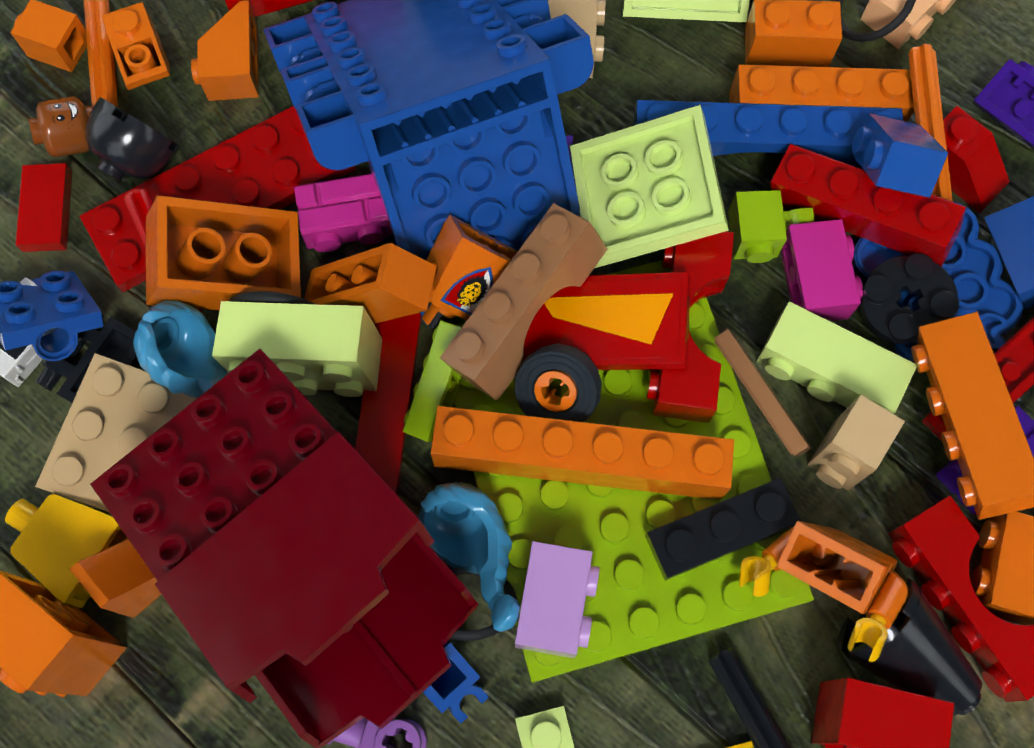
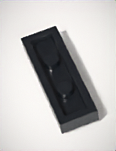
(722, 529)

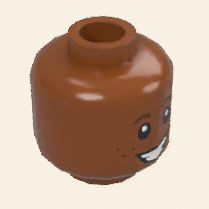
(61, 126)

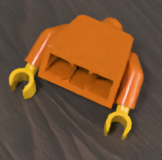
(840, 569)

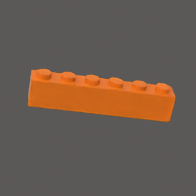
(582, 453)

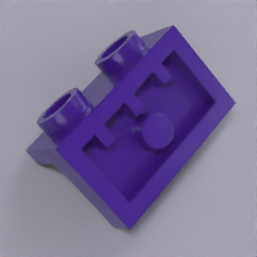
(1011, 100)

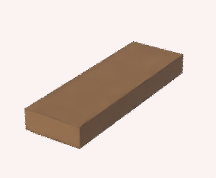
(762, 393)

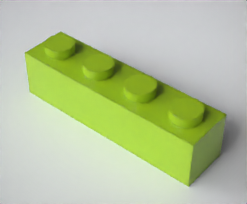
(436, 386)

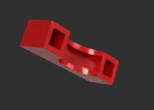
(693, 391)
(939, 551)

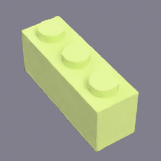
(834, 361)

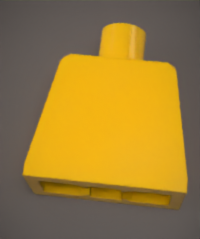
(57, 539)

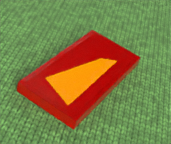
(619, 321)

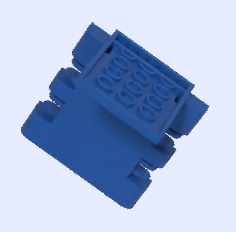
(442, 105)

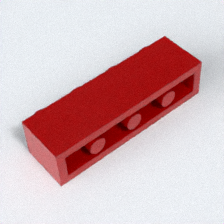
(871, 212)

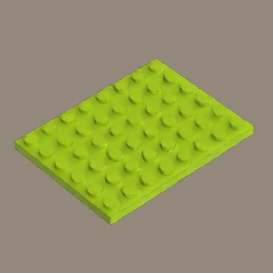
(632, 600)

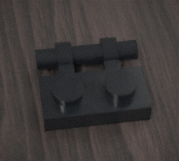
(113, 342)

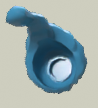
(177, 348)
(475, 539)

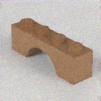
(492, 340)

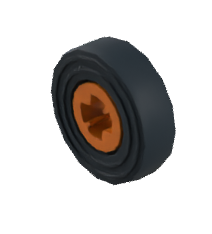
(565, 364)

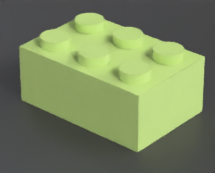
(308, 342)

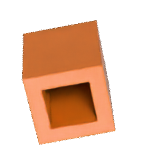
(50, 35)

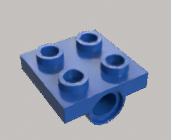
(56, 303)

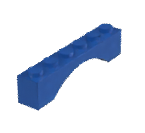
(774, 126)

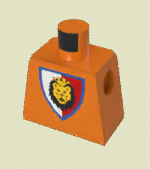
(465, 270)

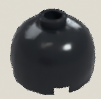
(126, 143)

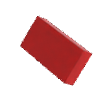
(44, 207)

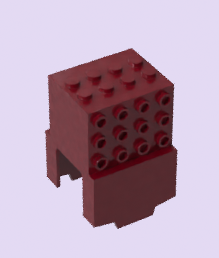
(288, 555)

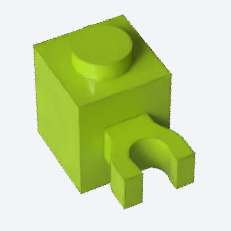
(762, 224)

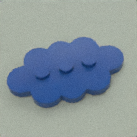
(976, 274)

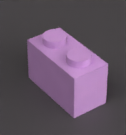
(555, 600)

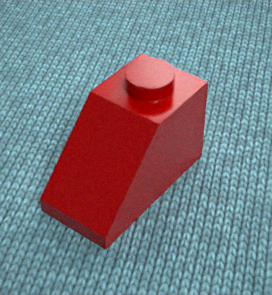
(973, 160)

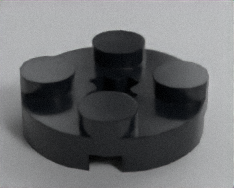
(915, 275)

